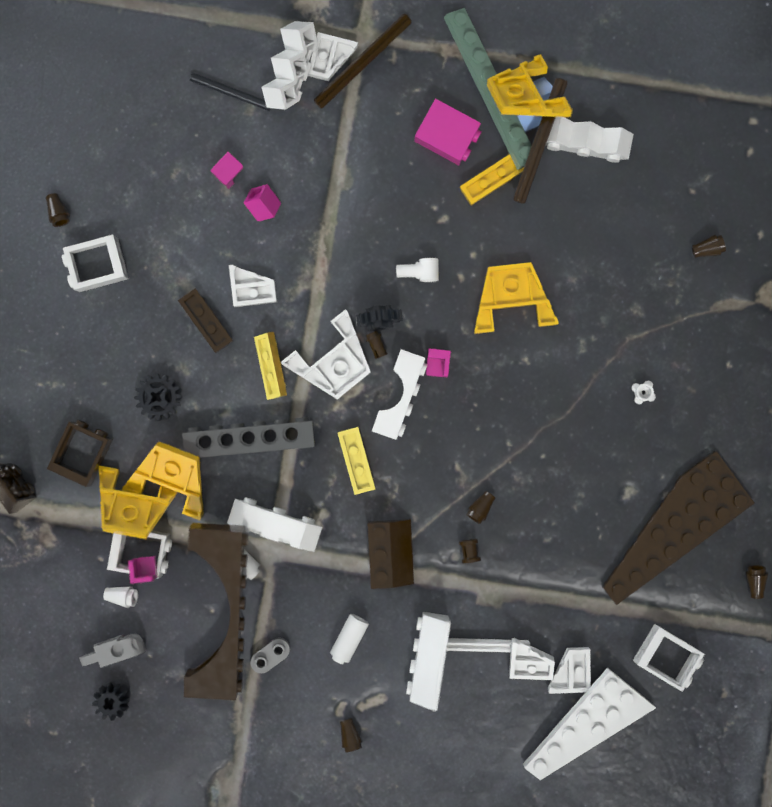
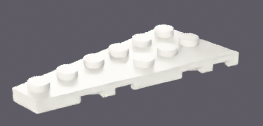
(595, 717)

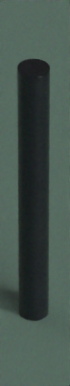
(229, 91)

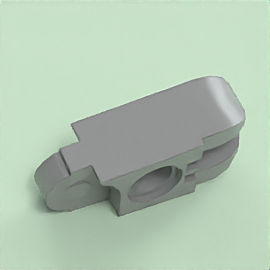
(114, 650)

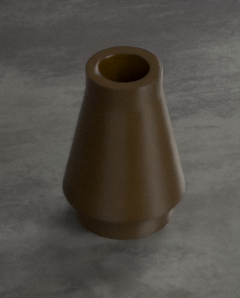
(57, 212)
(710, 247)
(480, 508)
(757, 580)
(350, 737)

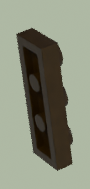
(205, 320)

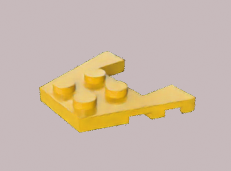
(517, 94)
(512, 287)
(173, 470)
(130, 512)

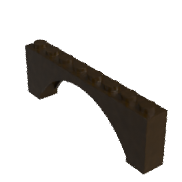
(224, 550)

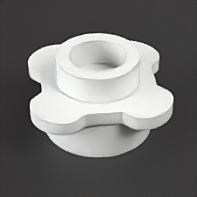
(647, 387)

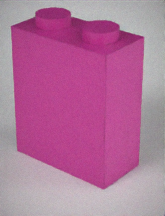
(448, 132)

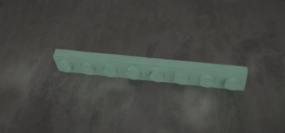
(482, 69)

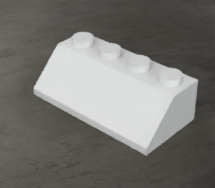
(429, 659)

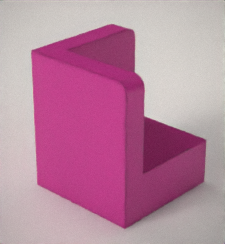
(227, 169)
(262, 203)
(438, 363)
(142, 569)

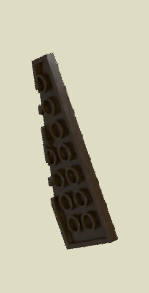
(692, 512)

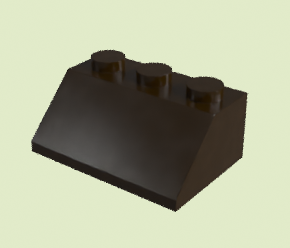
(390, 553)

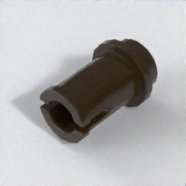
(376, 344)

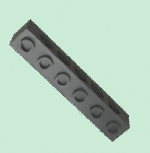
(305, 438)

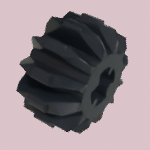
(116, 708)

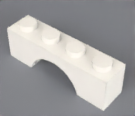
(408, 368)

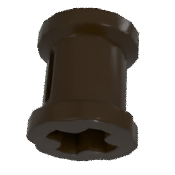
(469, 551)

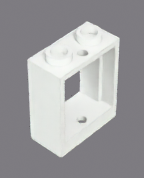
(116, 257)
(117, 549)
(649, 647)

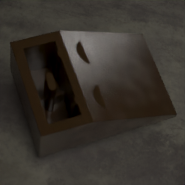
(14, 491)

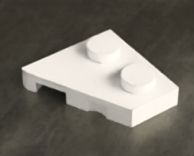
(330, 55)
(251, 288)
(529, 662)
(572, 672)

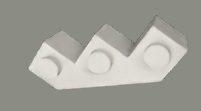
(291, 65)
(590, 139)
(275, 524)

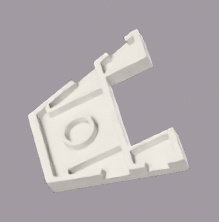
(340, 367)

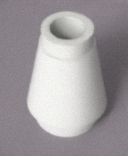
(121, 596)

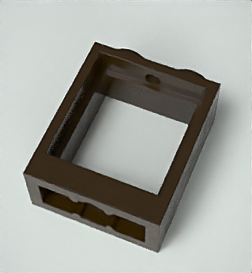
(70, 473)

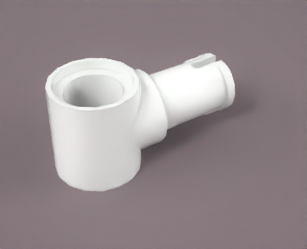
(426, 270)

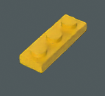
(490, 180)

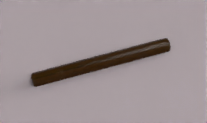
(362, 61)
(538, 146)

